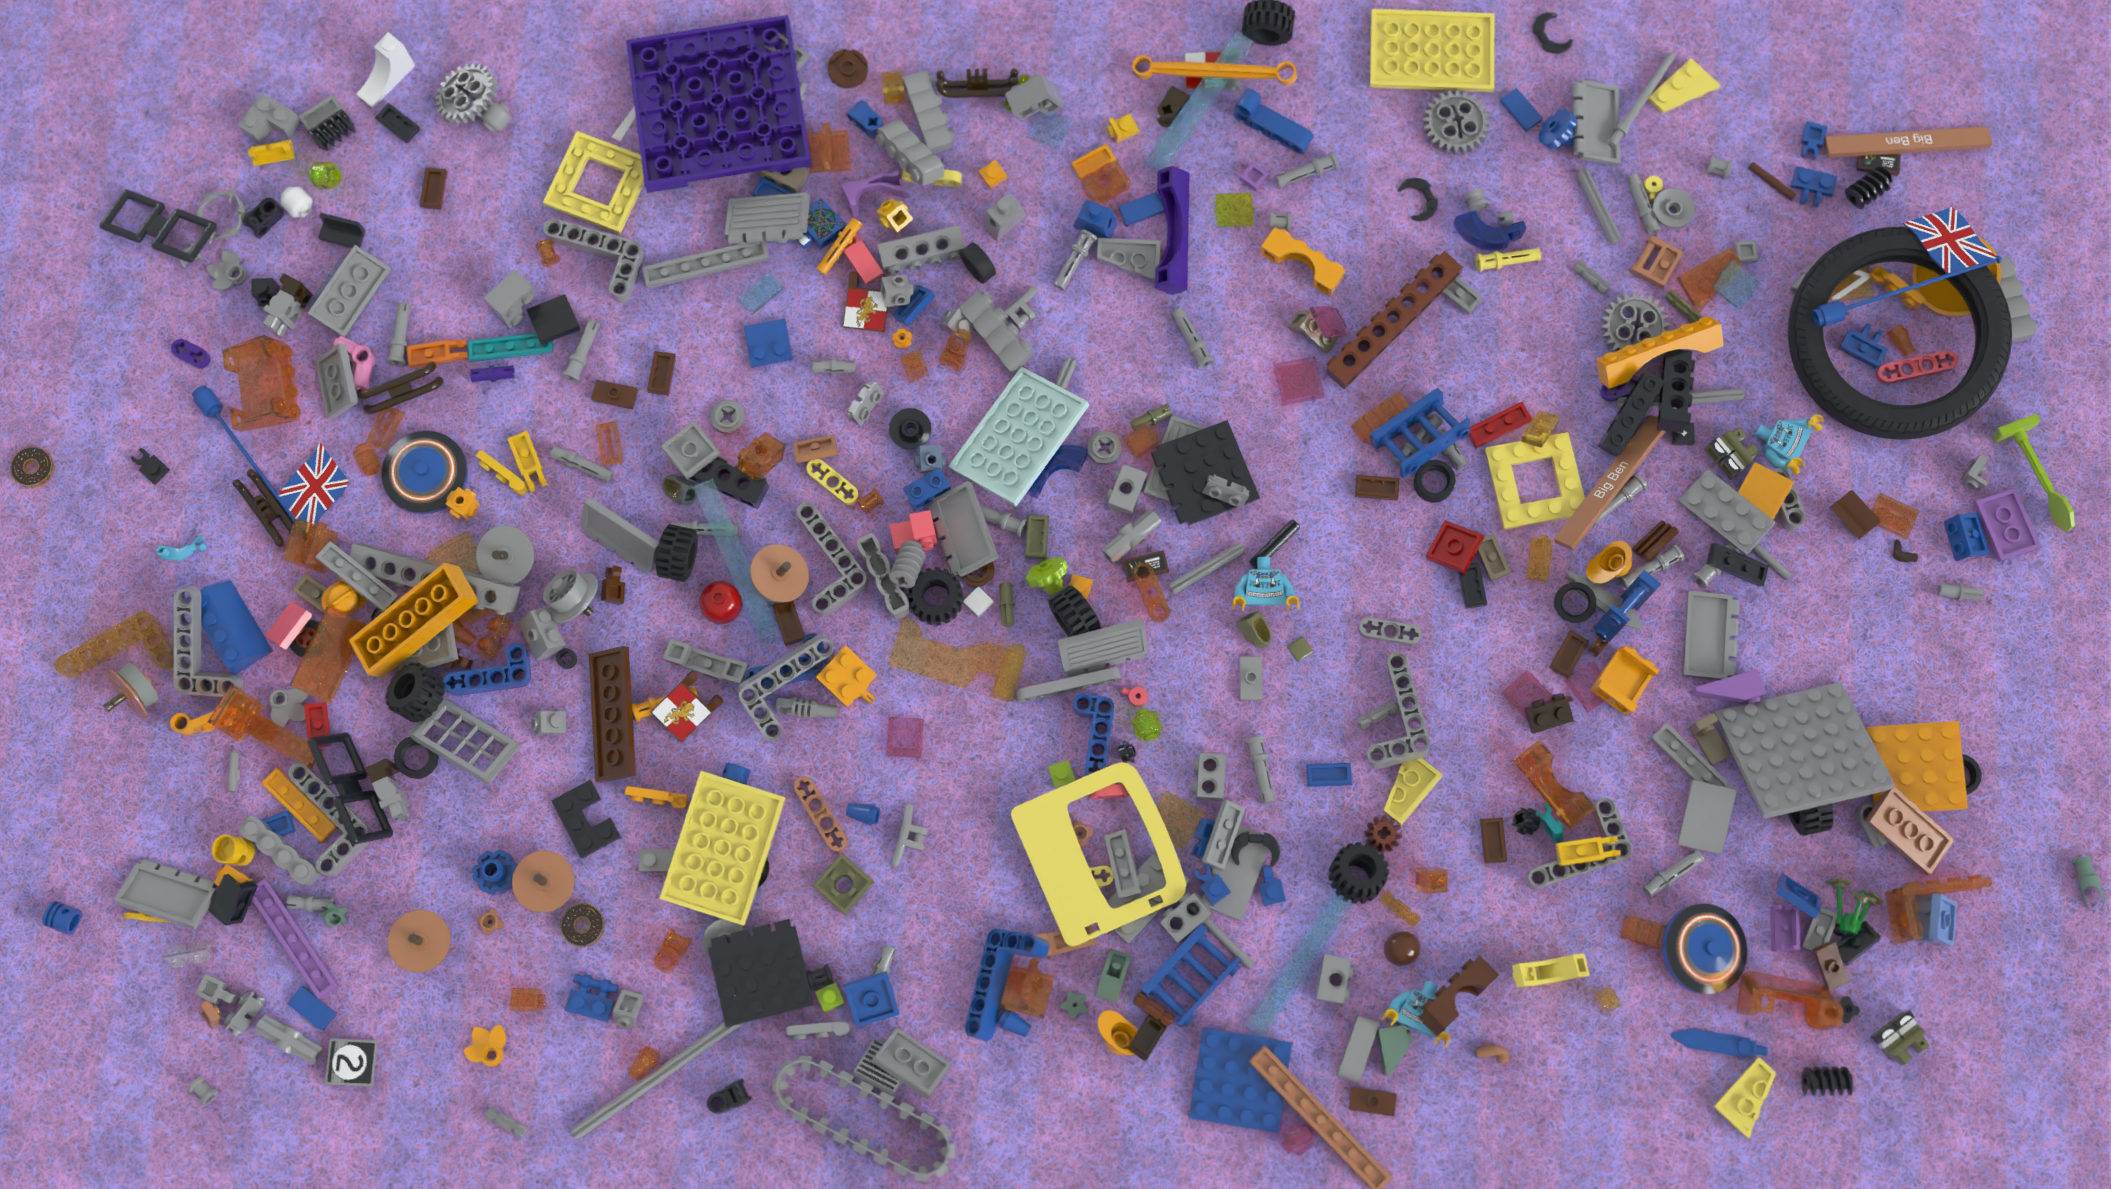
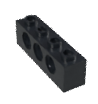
(1631, 413)
(1668, 417)
(752, 495)

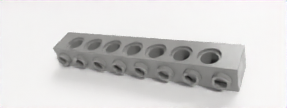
(363, 554)

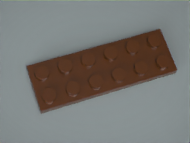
(612, 714)

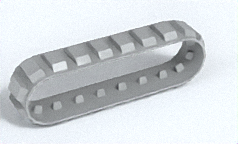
(866, 1089)

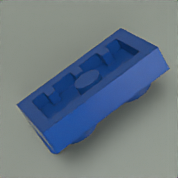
(926, 488)
(1966, 536)

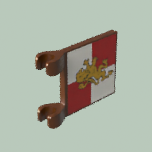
(864, 307)
(683, 710)

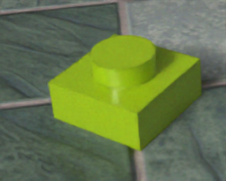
(1061, 773)
(830, 997)

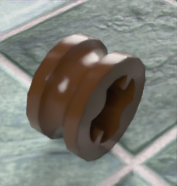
(1597, 646)

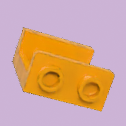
(1624, 679)

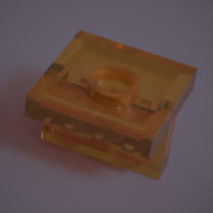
(829, 150)
(306, 542)
(1027, 990)

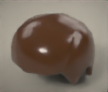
(1402, 948)

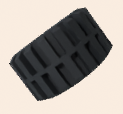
(1268, 22)
(676, 553)
(1073, 612)
(940, 613)
(415, 692)
(1813, 819)
(1369, 861)

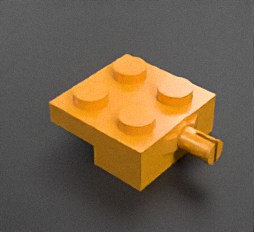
(847, 677)

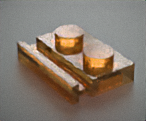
(1894, 515)

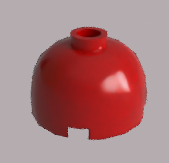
(720, 602)

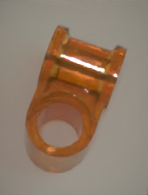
(955, 353)
(673, 950)

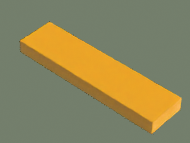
(299, 805)

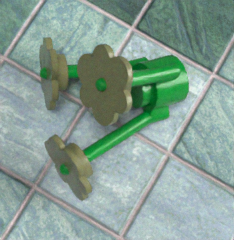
(1852, 922)

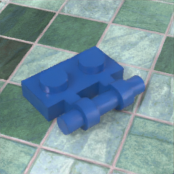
(588, 1004)

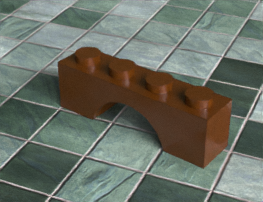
(1442, 1011)

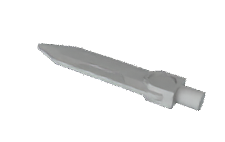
(1604, 599)

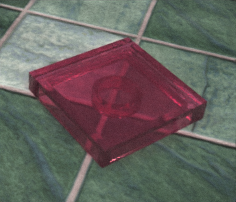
(1298, 380)

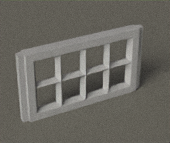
(495, 766)

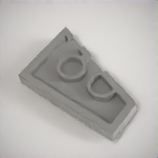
(1130, 255)

